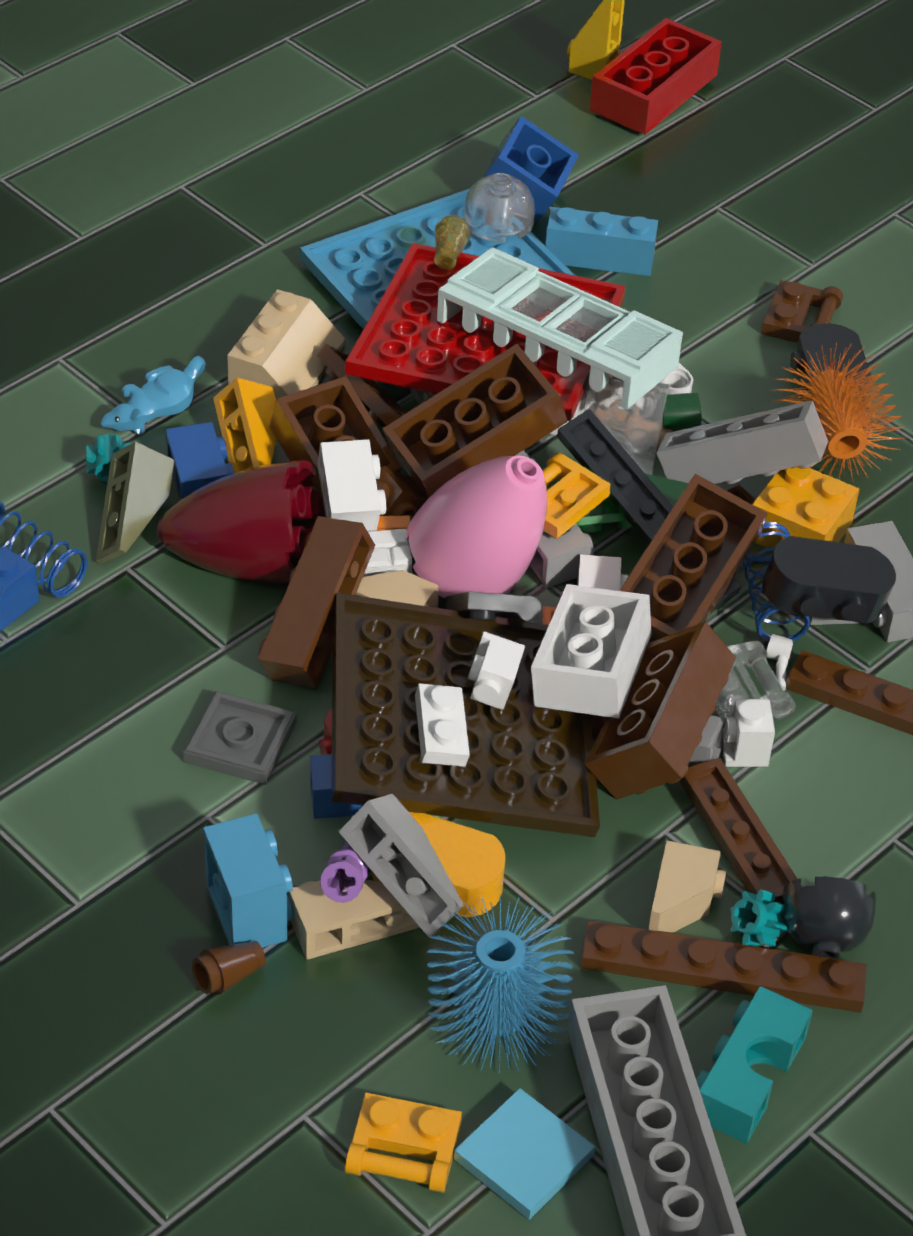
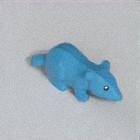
(164, 394)

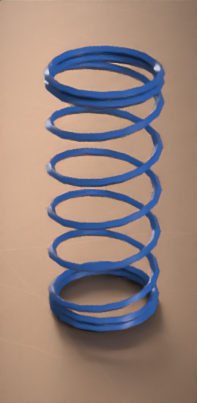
(58, 564)
(772, 609)

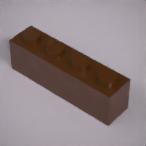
(303, 622)

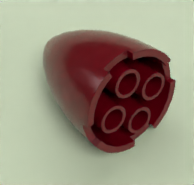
(247, 522)

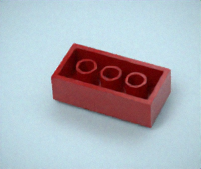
(655, 76)

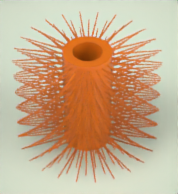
(839, 409)

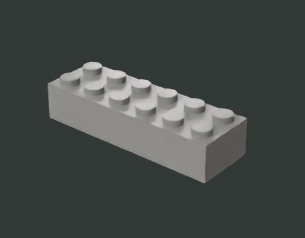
(650, 1116)

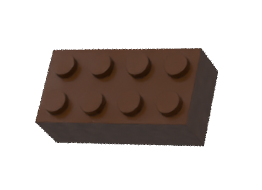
(476, 419)
(695, 556)
(662, 713)

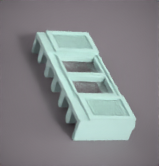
(565, 319)

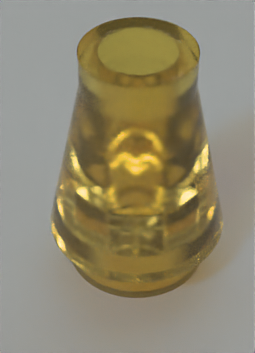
(450, 240)

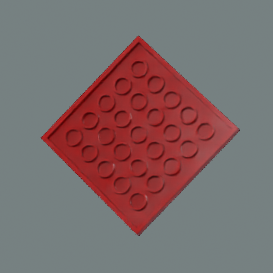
(414, 350)

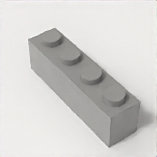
(745, 445)

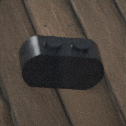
(827, 336)
(828, 579)

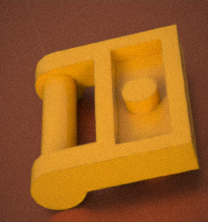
(572, 496)
(405, 1130)

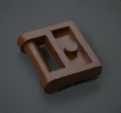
(791, 306)

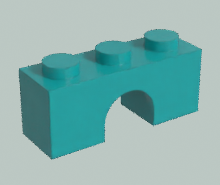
(766, 1033)

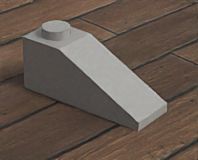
(403, 861)

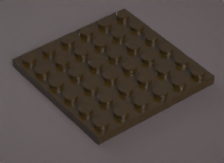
(522, 759)

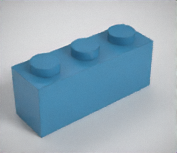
(602, 240)

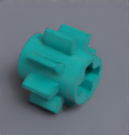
(99, 456)
(758, 918)

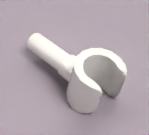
(780, 650)

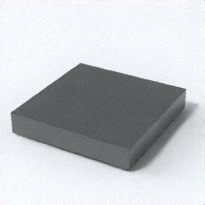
(240, 737)

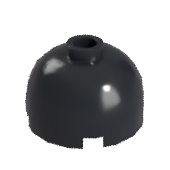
(828, 916)

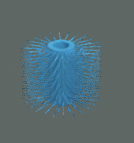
(499, 984)

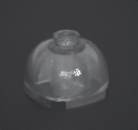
(499, 207)

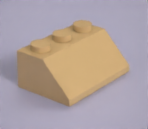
(284, 345)

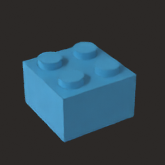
(247, 881)

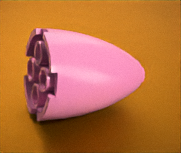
(481, 527)

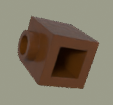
(401, 494)

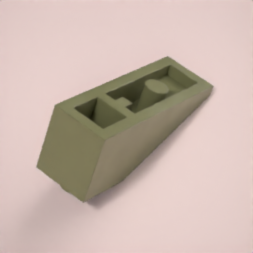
(135, 491)

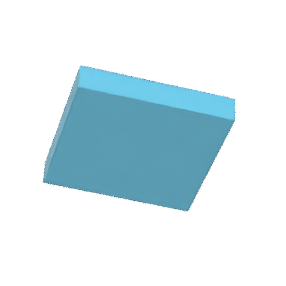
(524, 1153)

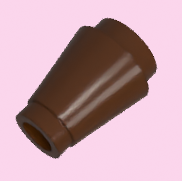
(226, 966)

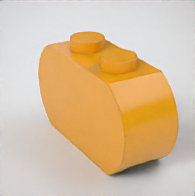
(470, 859)

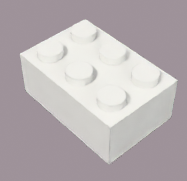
(591, 651)

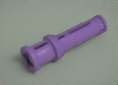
(339, 868)

